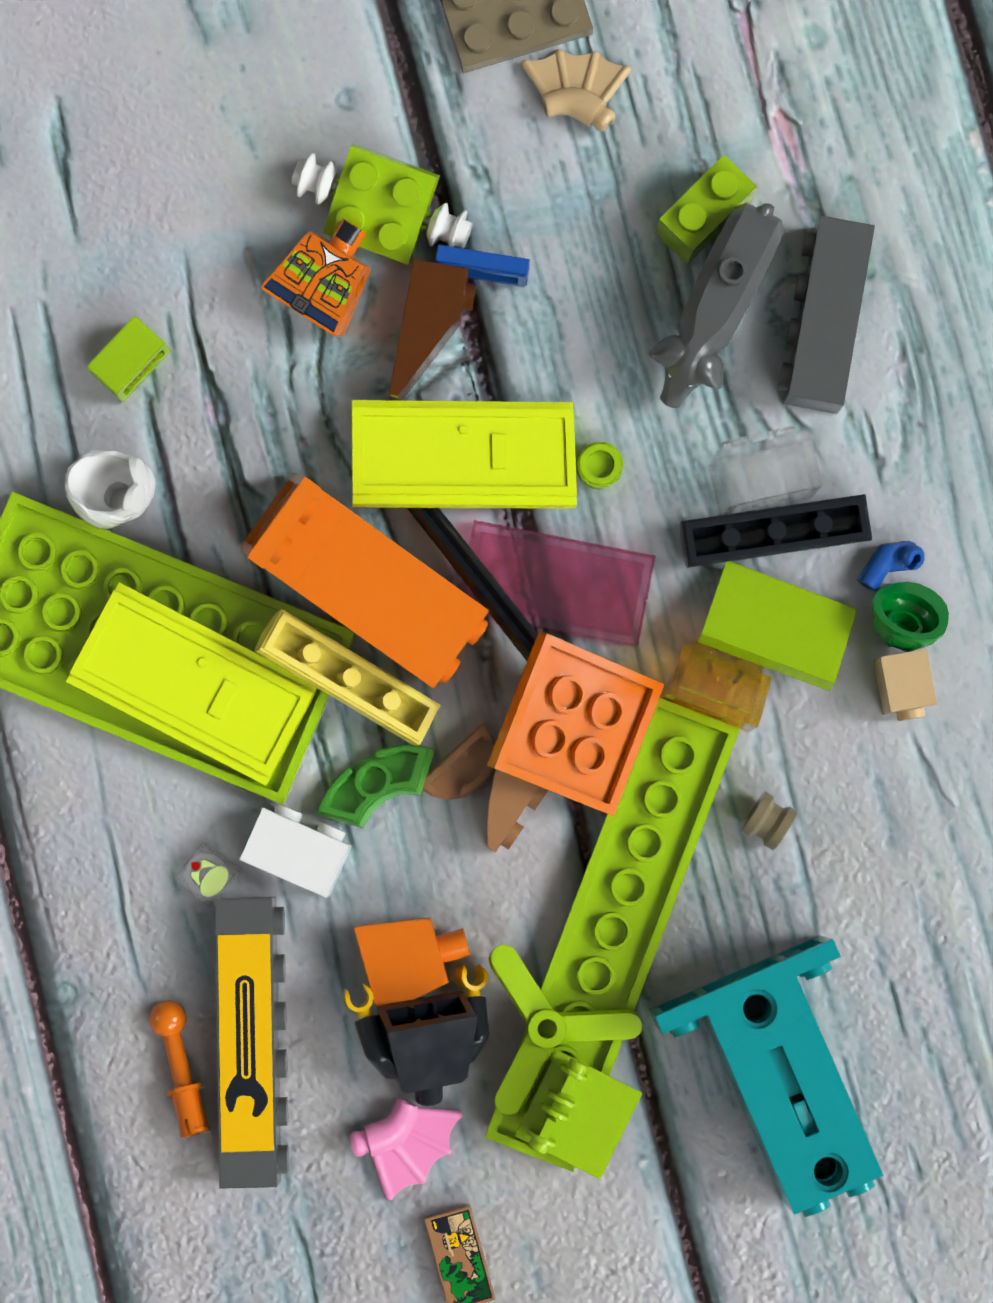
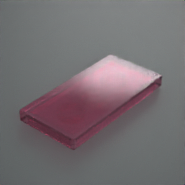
(567, 581)

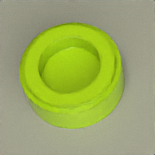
(600, 465)

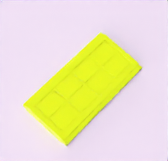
(463, 454)
(192, 683)

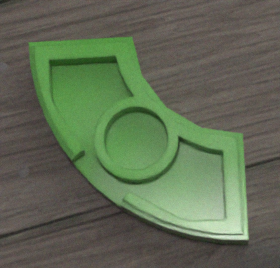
(375, 780)

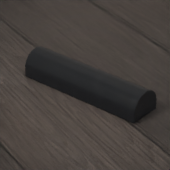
(775, 531)

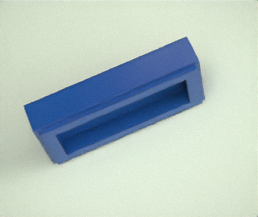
(486, 265)

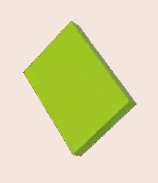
(778, 625)

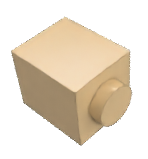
(905, 684)

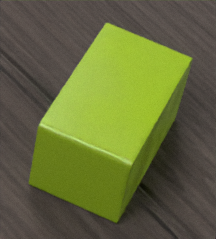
(128, 358)

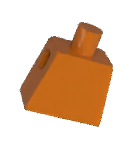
(407, 957)

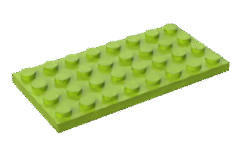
(54, 590)

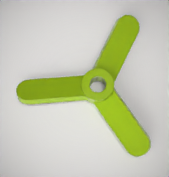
(534, 1008)

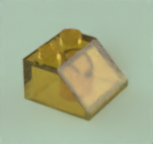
(718, 686)

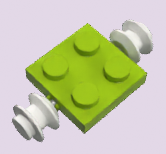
(384, 200)

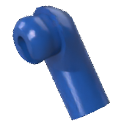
(890, 558)

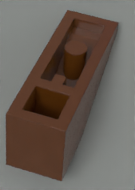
(430, 318)

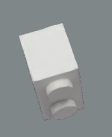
(296, 850)

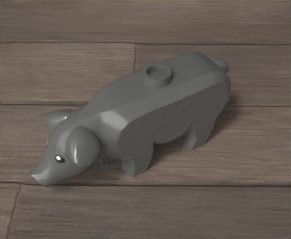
(718, 302)

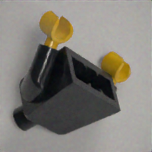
(426, 1039)

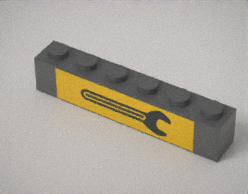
(249, 1042)

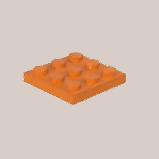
(575, 724)

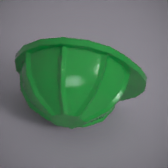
(909, 616)

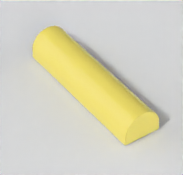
(347, 677)

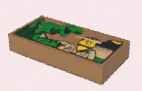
(459, 1256)

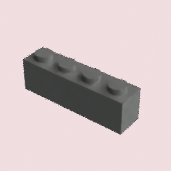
(827, 314)

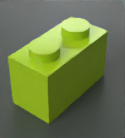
(705, 209)

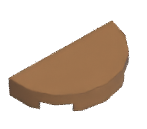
(463, 768)

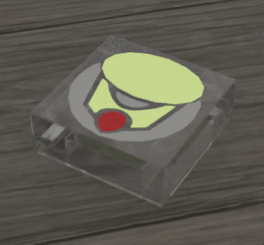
(207, 874)

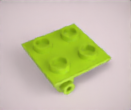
(578, 1114)

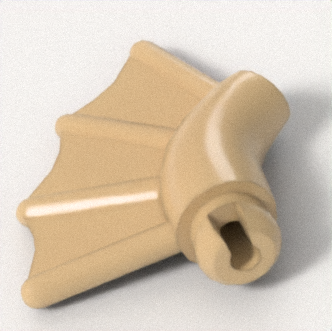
(577, 86)

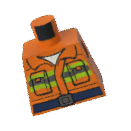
(322, 278)

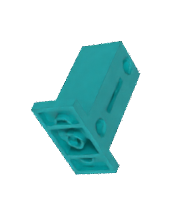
(783, 1074)

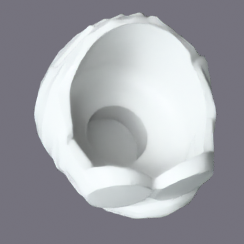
(109, 487)

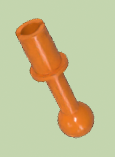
(168, 1021)

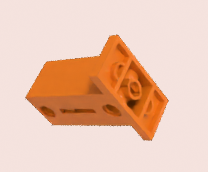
(365, 580)

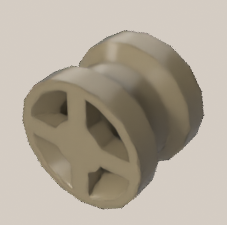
(769, 821)

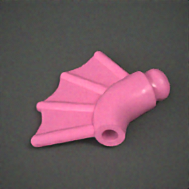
(405, 1143)

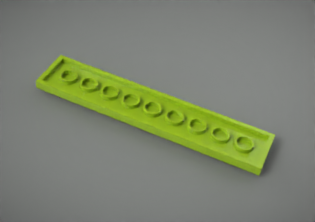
(630, 887)

